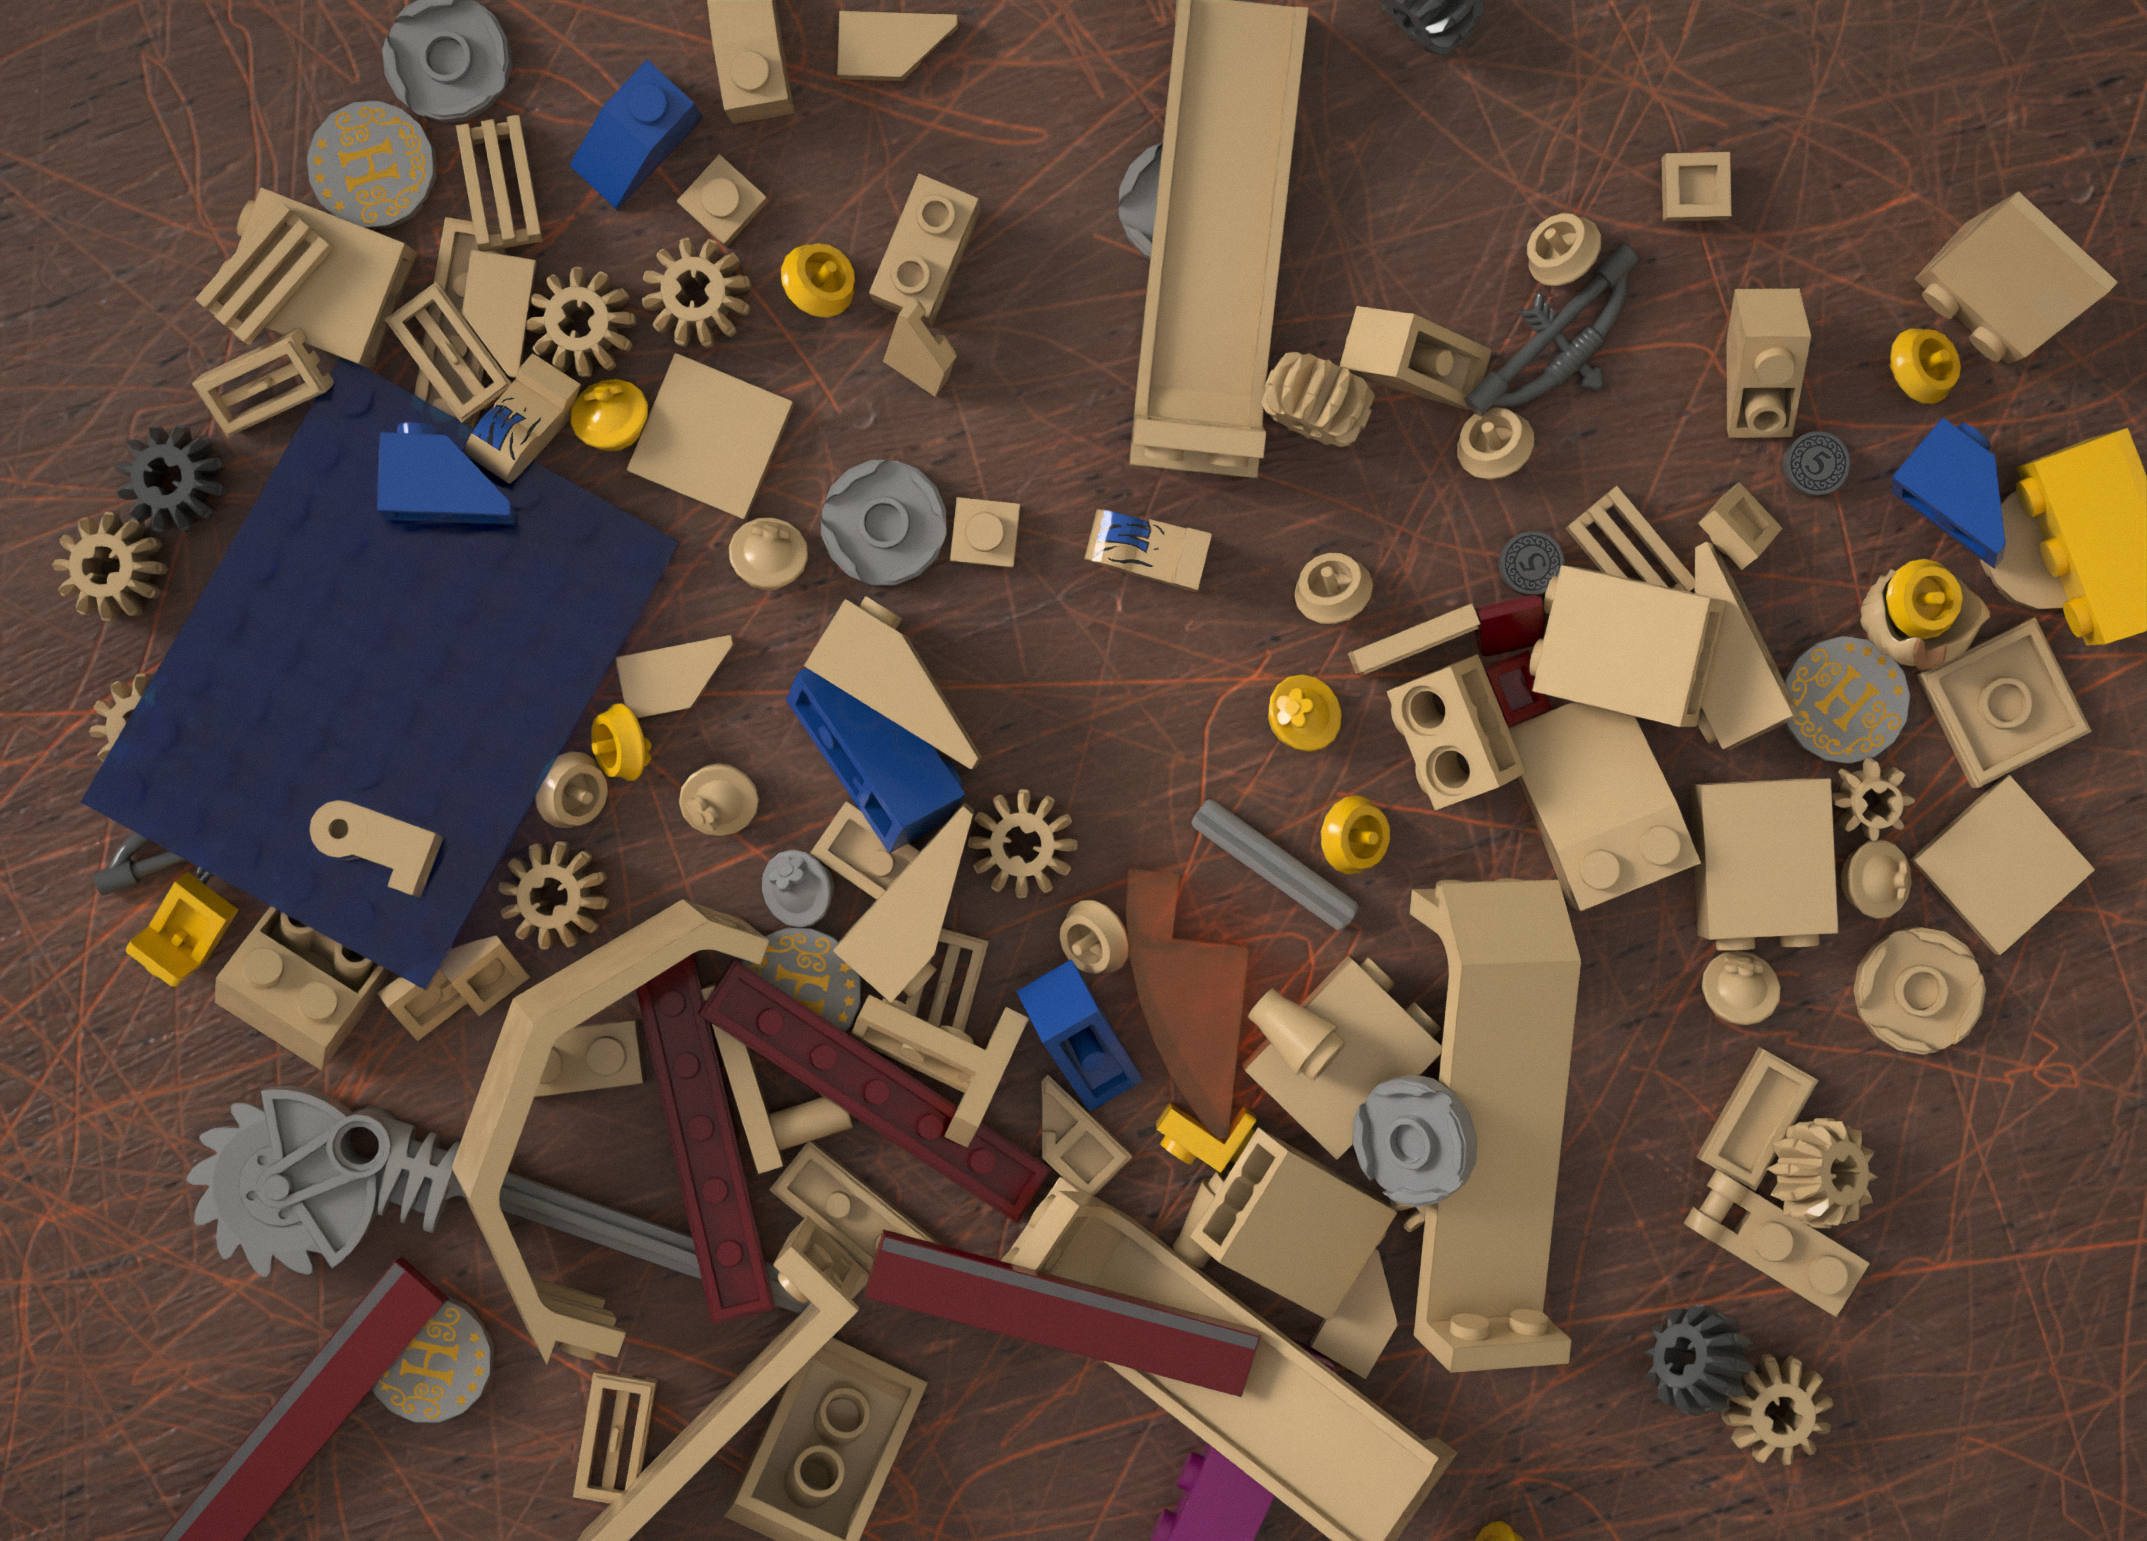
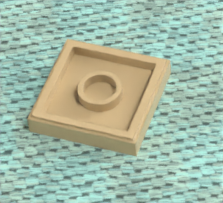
(710, 436)
(2004, 703)
(2002, 864)

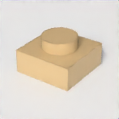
(1696, 186)
(722, 200)
(1740, 526)
(985, 532)

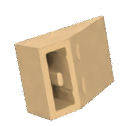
(298, 986)

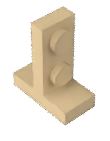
(943, 1055)

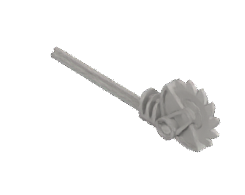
(298, 1186)

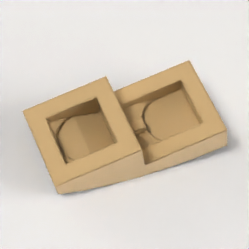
(471, 974)

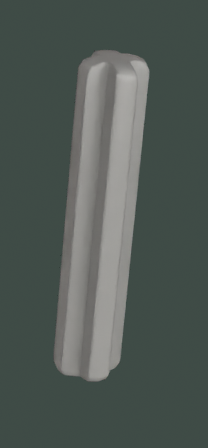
(1274, 864)

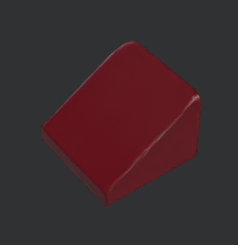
(1509, 625)
(1513, 689)

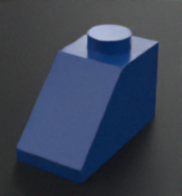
(634, 134)
(434, 481)
(1956, 488)
(1079, 1035)

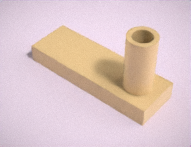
(781, 1129)

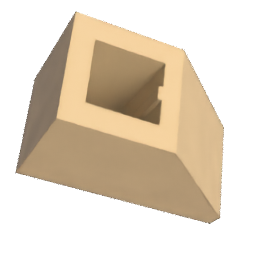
(1765, 362)

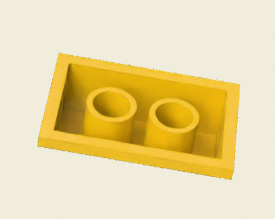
(2094, 532)

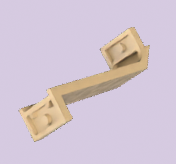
(1217, 236)
(1509, 1066)
(809, 1269)
(1297, 1421)

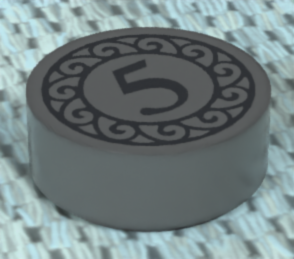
(1816, 463)
(1530, 562)

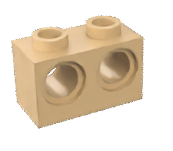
(925, 247)
(1470, 727)

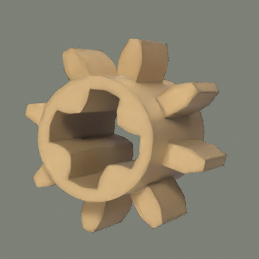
(1885, 787)

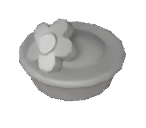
(797, 888)

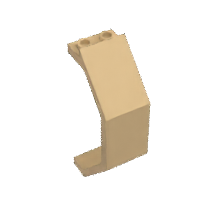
(511, 1081)

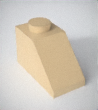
(1414, 356)

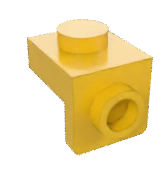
(182, 931)
(1191, 1139)

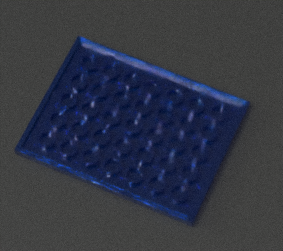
(378, 672)

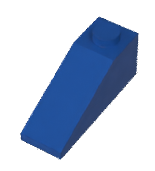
(884, 767)

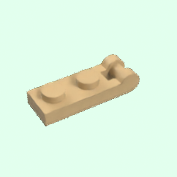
(1778, 1244)

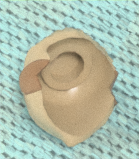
(1914, 650)

